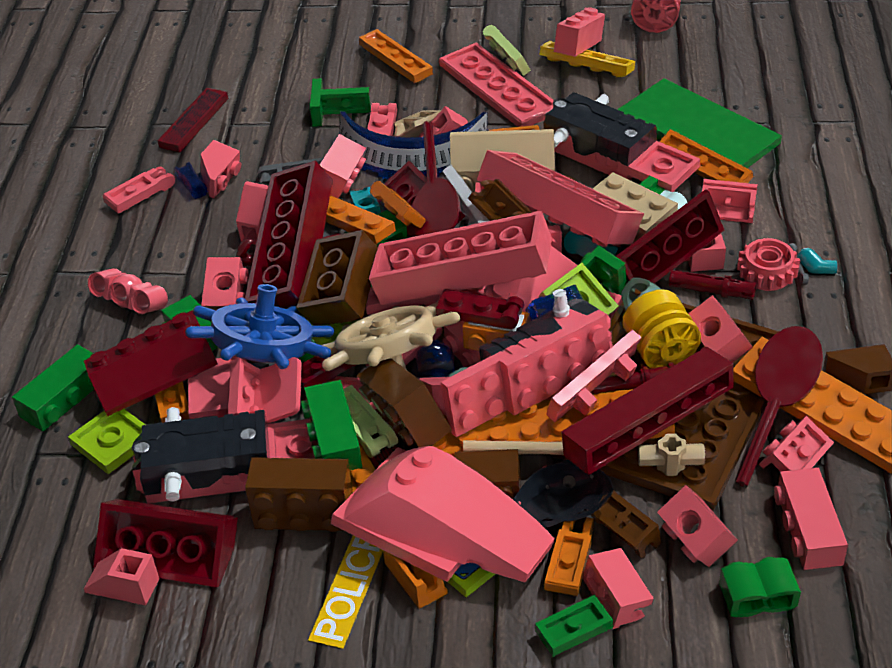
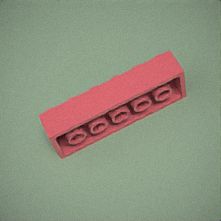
(563, 199)
(461, 258)

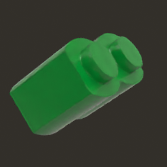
(759, 587)

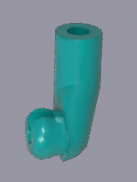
(815, 264)

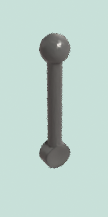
(803, 278)

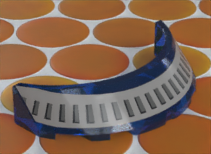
(390, 153)

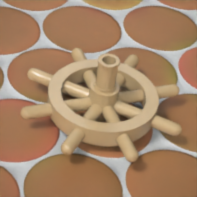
(386, 335)

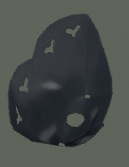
(559, 501)

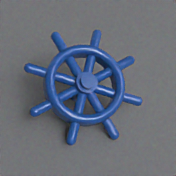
(260, 330)

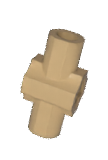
(671, 454)

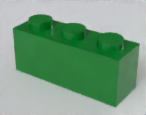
(55, 389)
(331, 423)

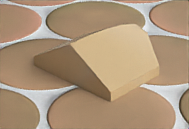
(413, 125)

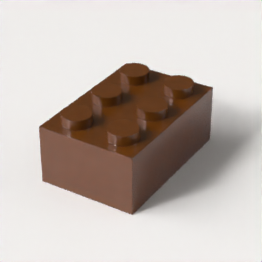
(338, 279)
(403, 403)
(297, 492)

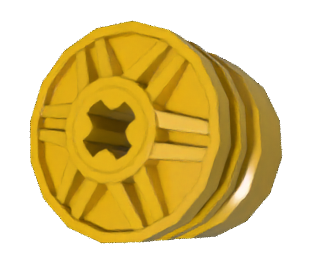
(664, 327)

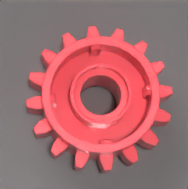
(768, 263)

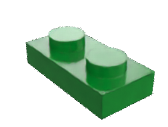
(573, 625)

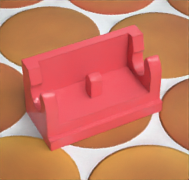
(732, 199)
(617, 586)

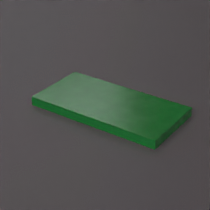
(703, 122)

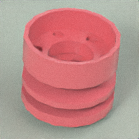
(655, 14)

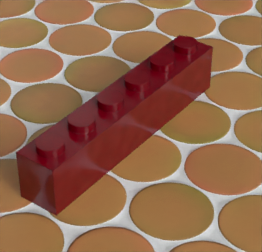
(647, 410)

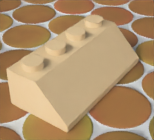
(469, 149)

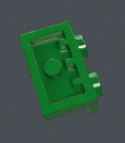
(606, 269)

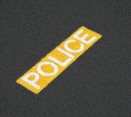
(346, 594)

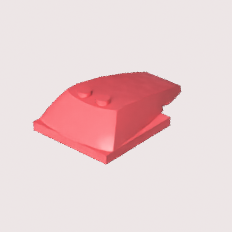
(443, 516)

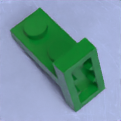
(336, 100)

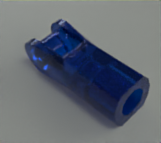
(191, 180)

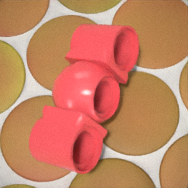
(127, 291)

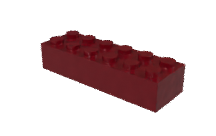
(288, 231)

